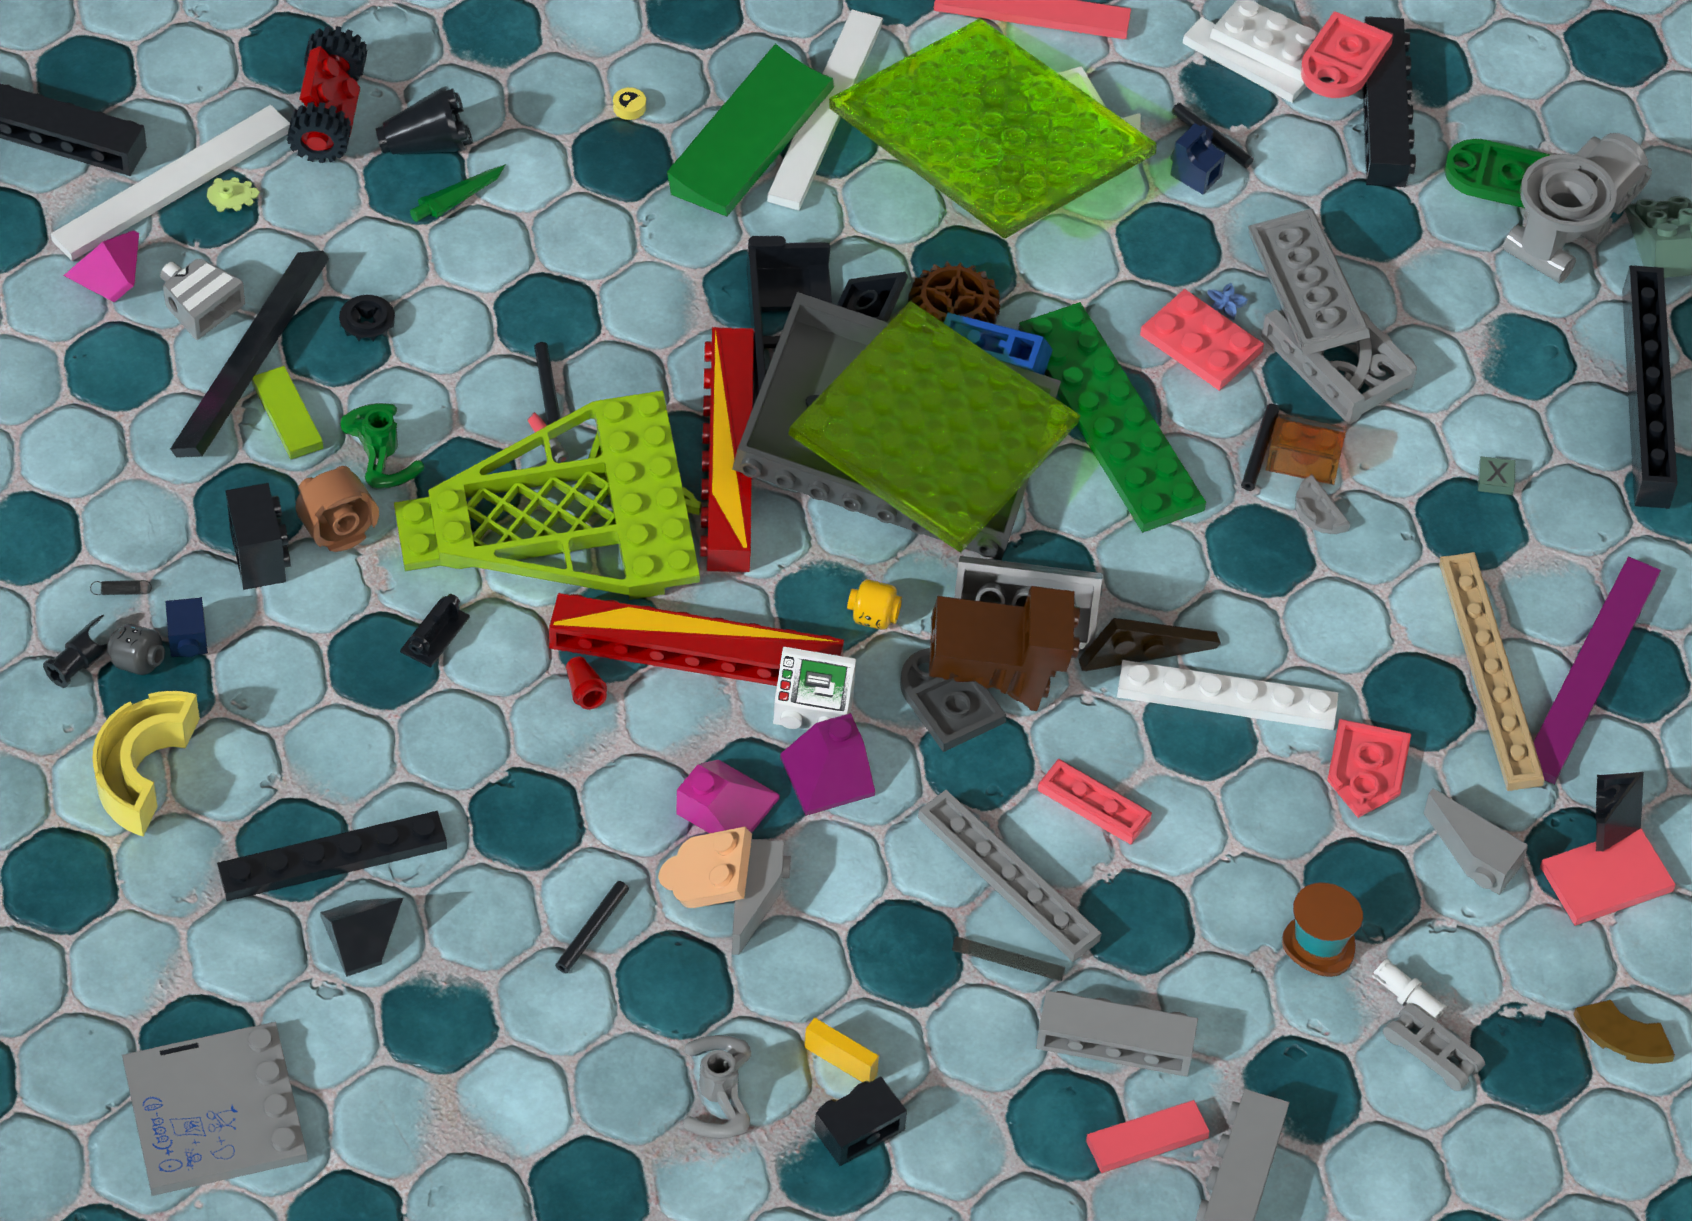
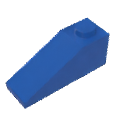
(1004, 343)

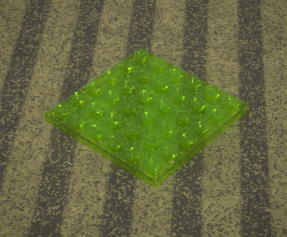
(934, 426)

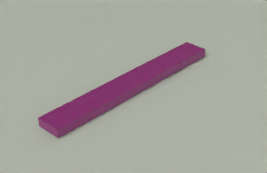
(1593, 666)

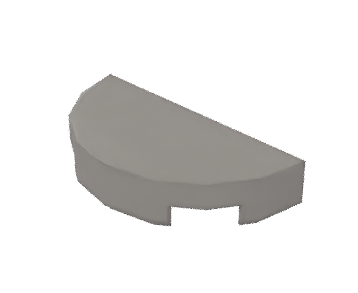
(1318, 509)

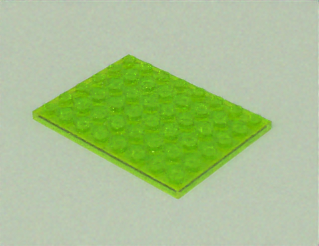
(992, 127)

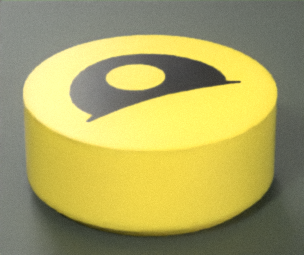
(629, 103)

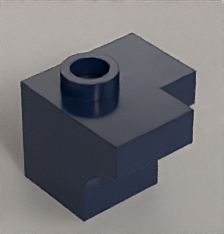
(1197, 159)

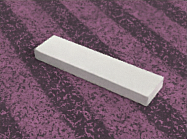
(1281, 84)

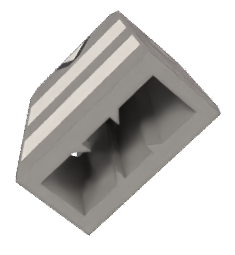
(201, 295)

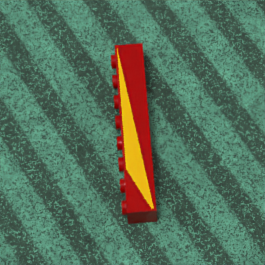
(729, 411)
(677, 639)

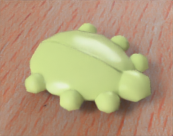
(231, 194)

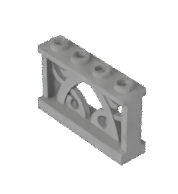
(1323, 375)

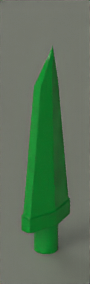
(445, 199)

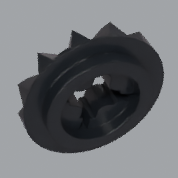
(369, 307)

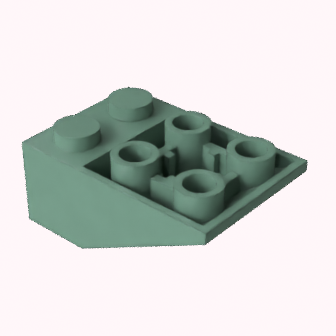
(1663, 233)

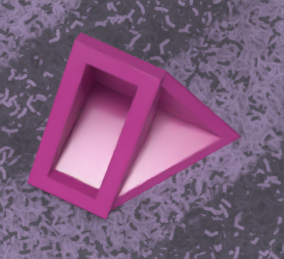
(109, 267)

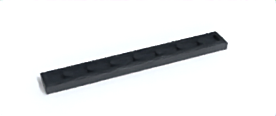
(249, 354)

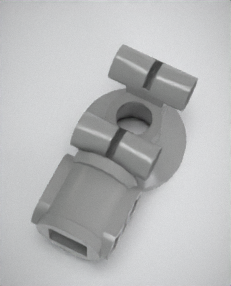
(1574, 199)

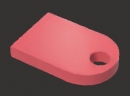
(1346, 53)

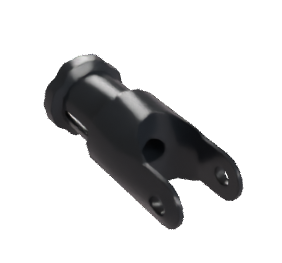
(78, 654)

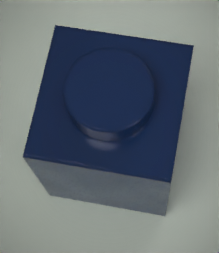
(186, 627)

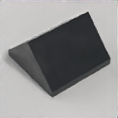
(873, 294)

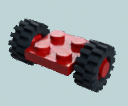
(330, 93)

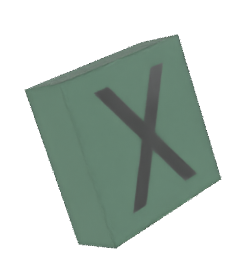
(1496, 475)

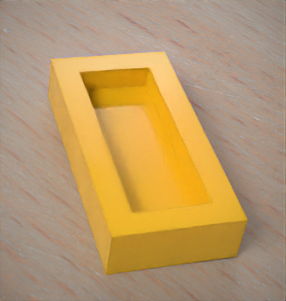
(841, 1051)

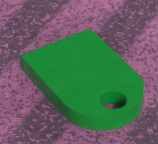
(1493, 171)

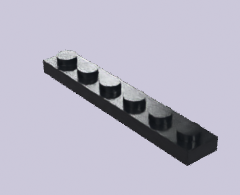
(332, 855)

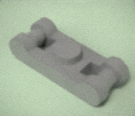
(1434, 1046)

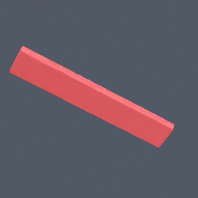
(1053, 14)

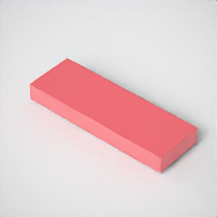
(1094, 801)
(1147, 1136)

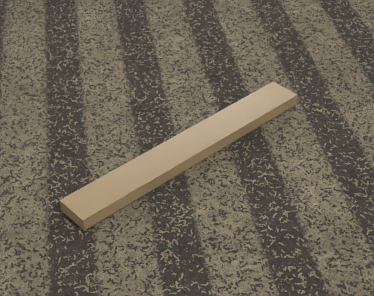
(1491, 672)

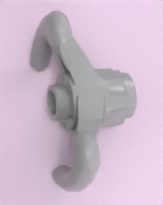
(720, 1084)

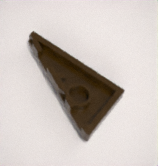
(1143, 642)

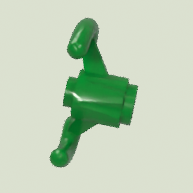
(378, 435)

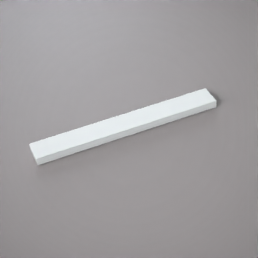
(815, 135)
(170, 182)

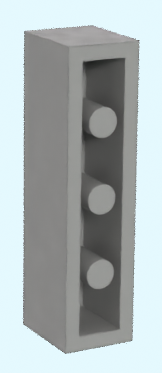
(1117, 1033)
(1245, 1158)

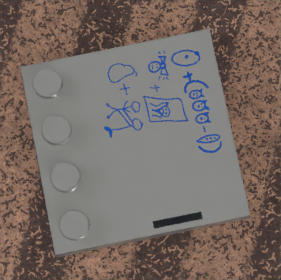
(214, 1108)

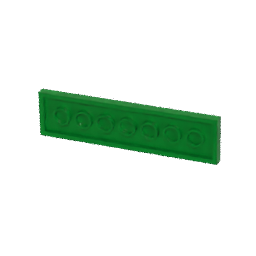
(1115, 420)

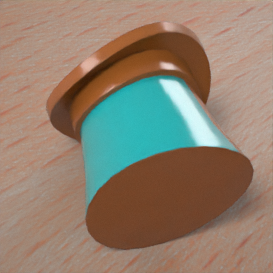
(1323, 929)

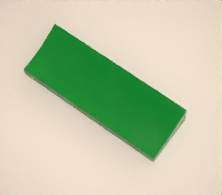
(748, 132)

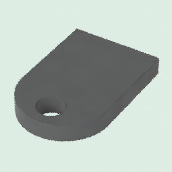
(948, 708)

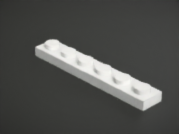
(1227, 695)

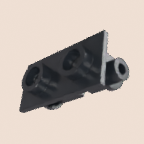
(436, 631)

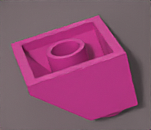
(723, 798)

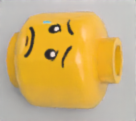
(875, 604)

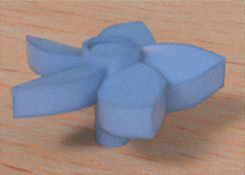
(1227, 300)

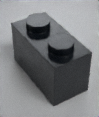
(860, 1120)

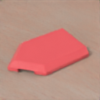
(1367, 765)

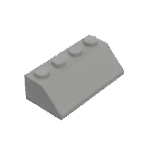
(1010, 583)

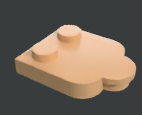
(709, 868)

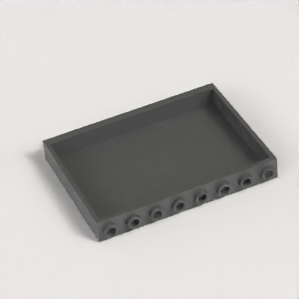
(809, 356)

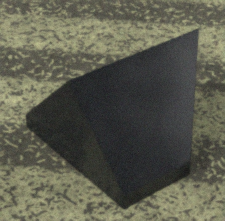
(1617, 807)
(361, 931)

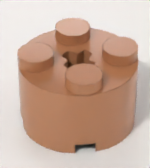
(336, 509)

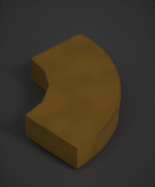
(1623, 1035)

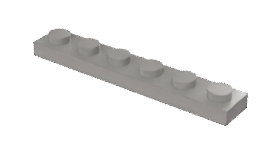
(1009, 875)

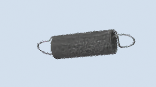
(120, 587)

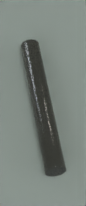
(1008, 958)

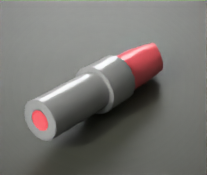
(557, 450)

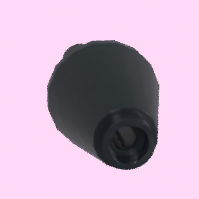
(427, 126)

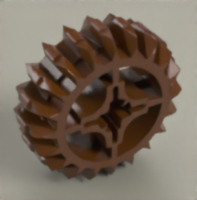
(973, 292)

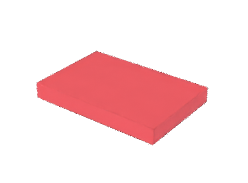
(1608, 880)

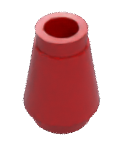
(585, 684)

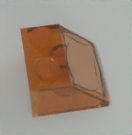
(1306, 448)

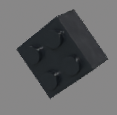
(258, 535)

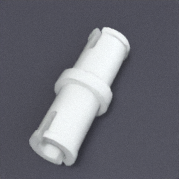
(1408, 990)

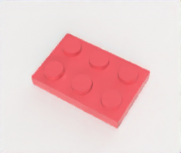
(1202, 339)

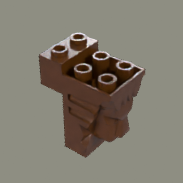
(1005, 644)

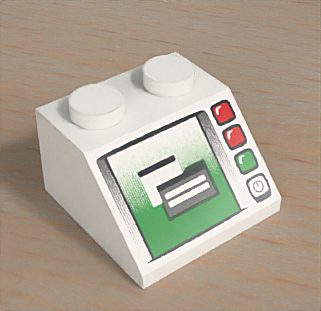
(812, 688)

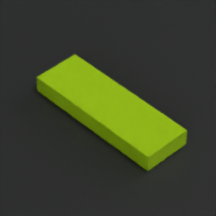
(287, 412)

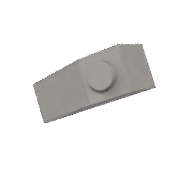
(1479, 846)
(762, 889)

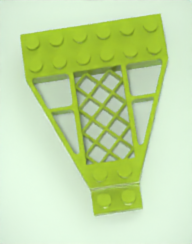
(644, 493)

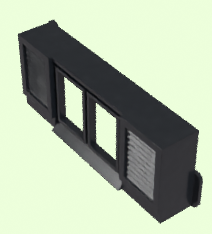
(774, 277)

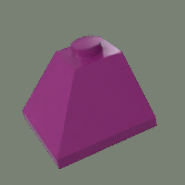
(829, 765)

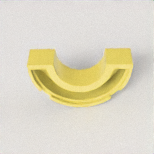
(124, 742)

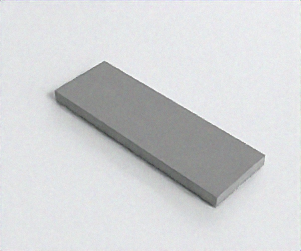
(1308, 282)

